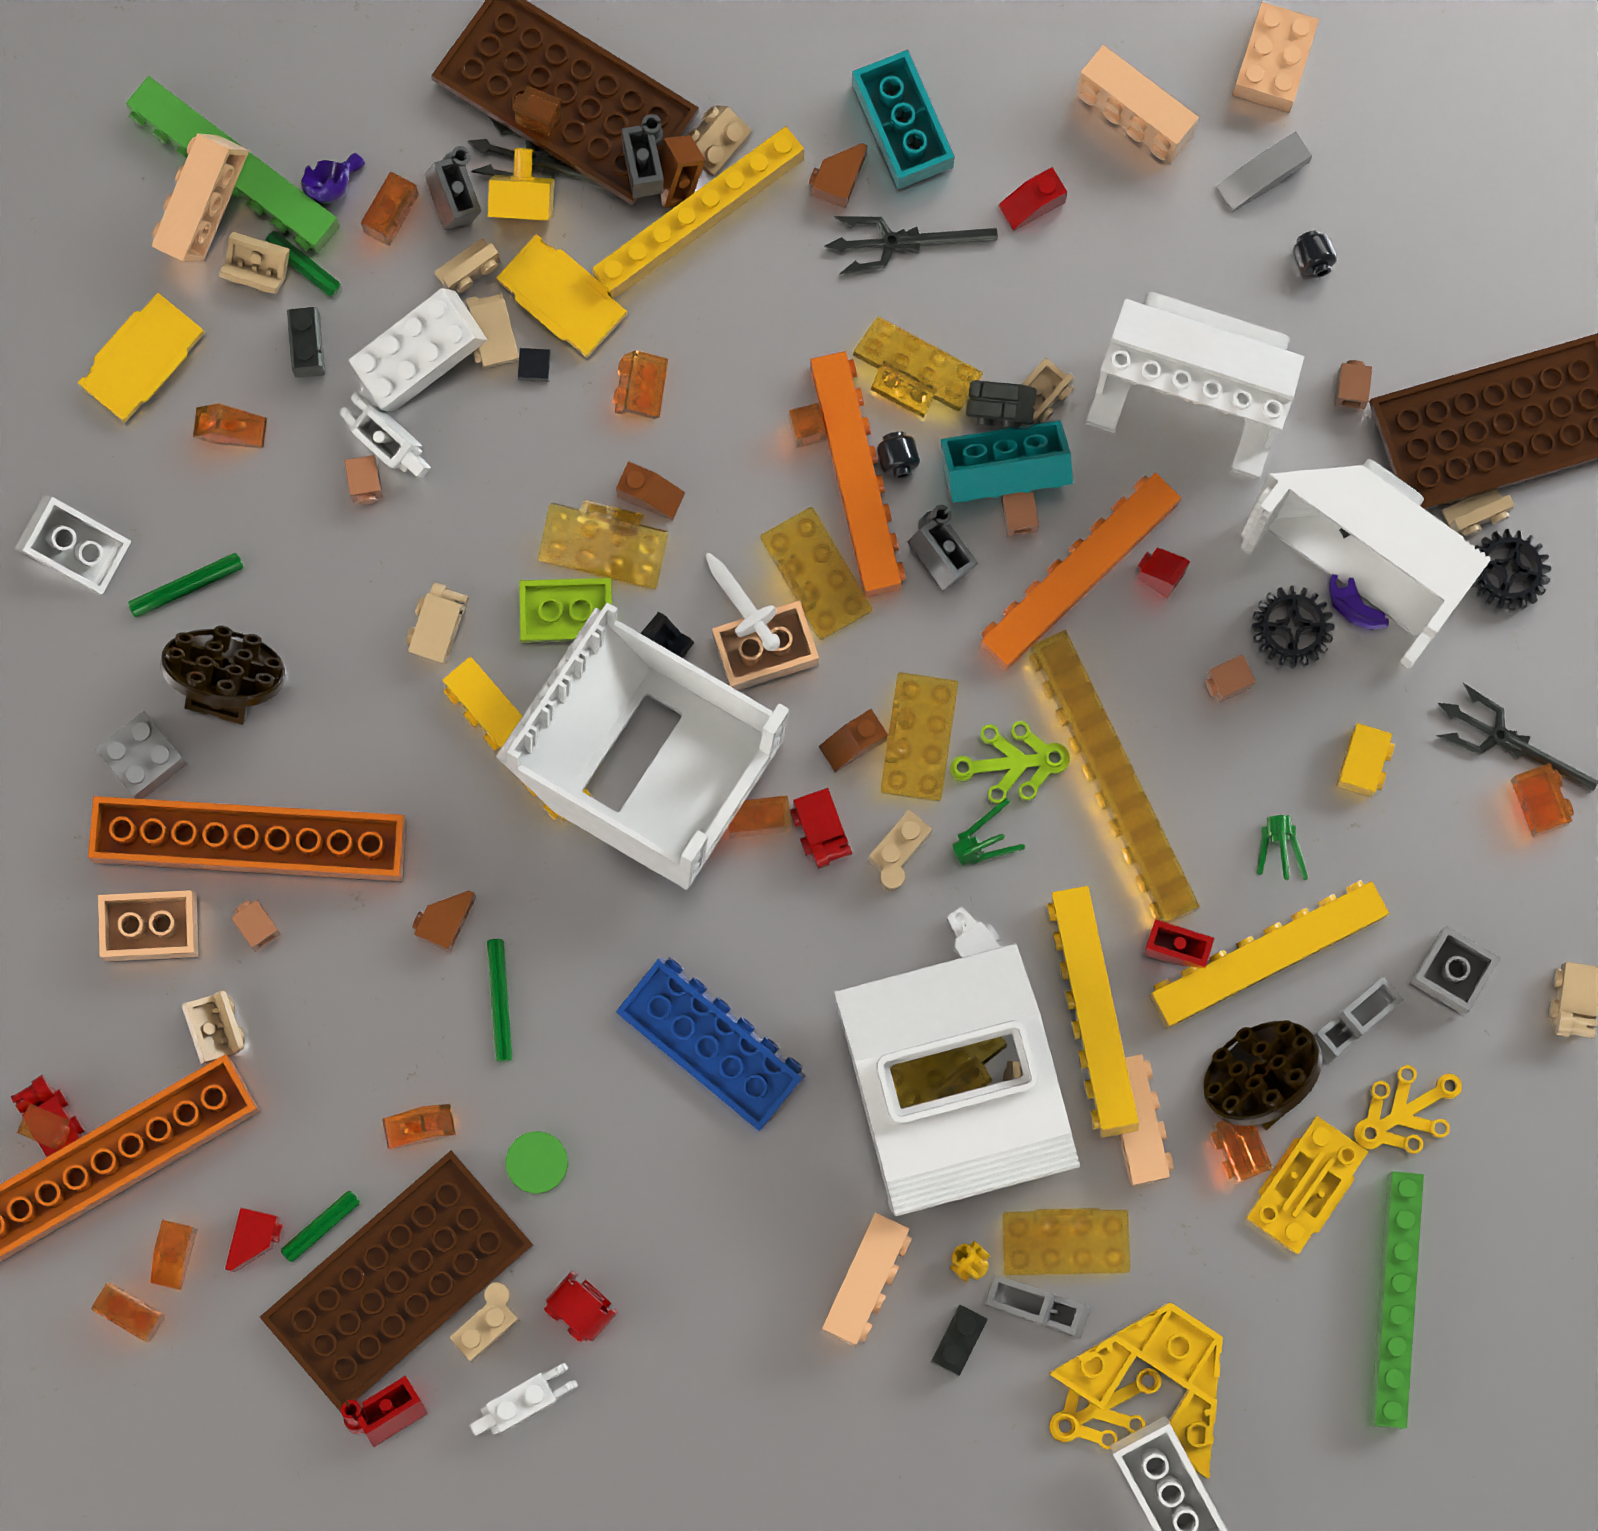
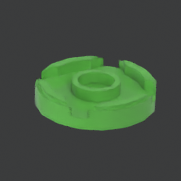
(536, 1162)

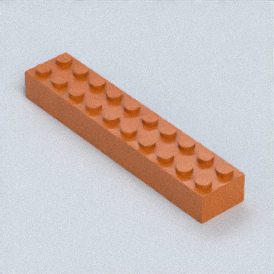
(247, 838)
(122, 1153)

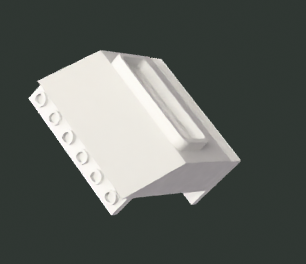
(1204, 361)
(1396, 549)
(693, 780)
(972, 1137)

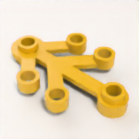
(1403, 1113)
(1106, 1415)

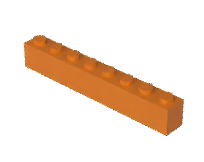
(856, 474)
(1080, 571)

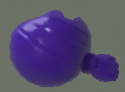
(329, 179)

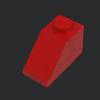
(1033, 199)
(1162, 570)
(1178, 945)
(252, 1237)

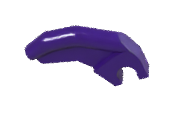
(1353, 609)

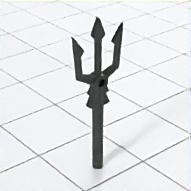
(540, 161)
(901, 240)
(1508, 739)

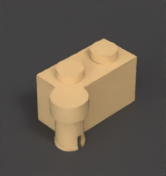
(494, 322)
(436, 623)
(898, 849)
(1576, 1000)
(487, 1324)

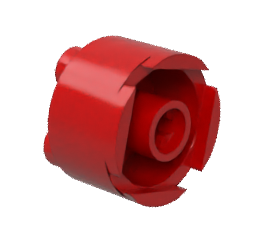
(580, 1307)

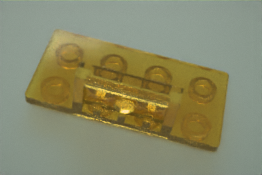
(914, 370)
(604, 543)
(816, 573)
(919, 736)
(945, 1072)
(1066, 1241)

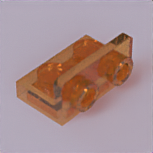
(640, 384)

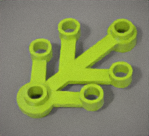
(1015, 762)

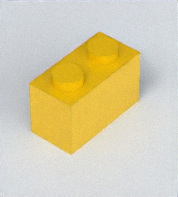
(1365, 760)

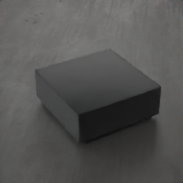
(534, 364)

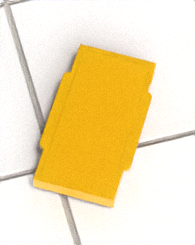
(562, 295)
(141, 357)
(1306, 1185)

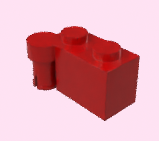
(821, 828)
(46, 1098)
(384, 1412)

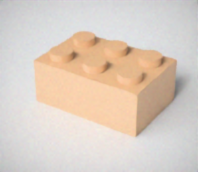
(1275, 57)
(750, 664)
(148, 925)

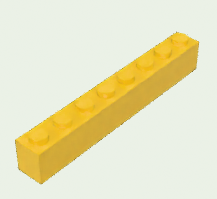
(699, 212)
(1268, 954)
(1094, 1012)

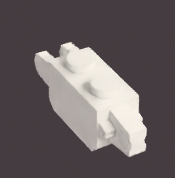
(385, 437)
(971, 936)
(521, 1402)

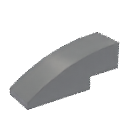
(1264, 171)
(1357, 1019)
(1038, 1306)

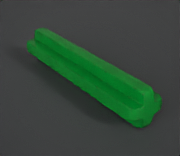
(306, 266)
(320, 1226)

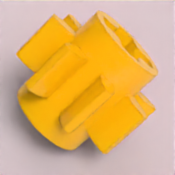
(969, 1261)

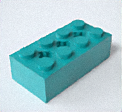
(912, 104)
(1006, 461)

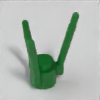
(1281, 831)
(972, 850)

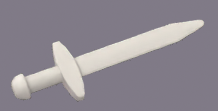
(754, 619)

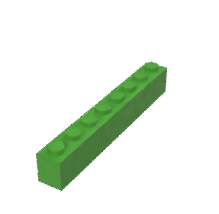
(257, 183)
(1397, 1300)

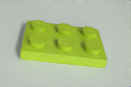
(559, 607)

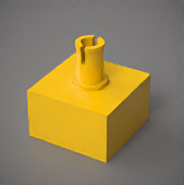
(521, 193)

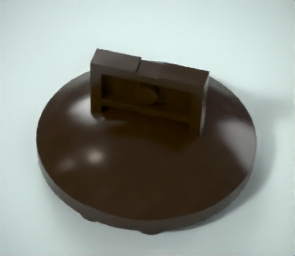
(222, 673)
(1262, 1073)

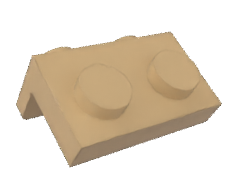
(719, 136)
(255, 263)
(468, 266)
(1050, 386)
(1471, 513)
(214, 1027)

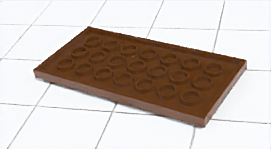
(599, 93)
(1494, 423)
(396, 1281)

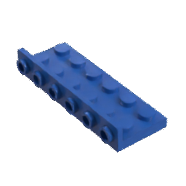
(711, 1042)

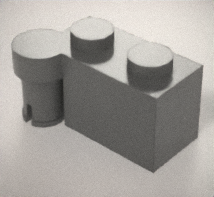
(642, 156)
(453, 189)
(941, 548)

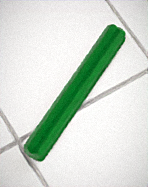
(185, 584)
(499, 1000)

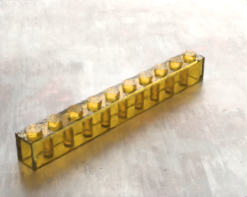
(1114, 778)

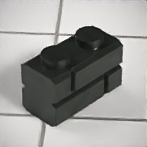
(306, 342)
(1001, 402)
(959, 1340)

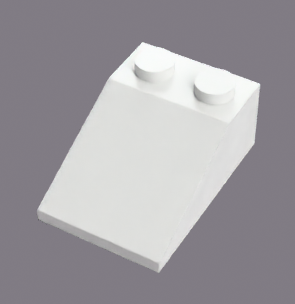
(73, 544)

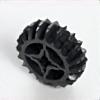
(1521, 572)
(1306, 626)

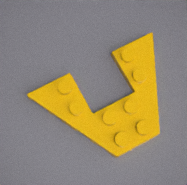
(1175, 1347)

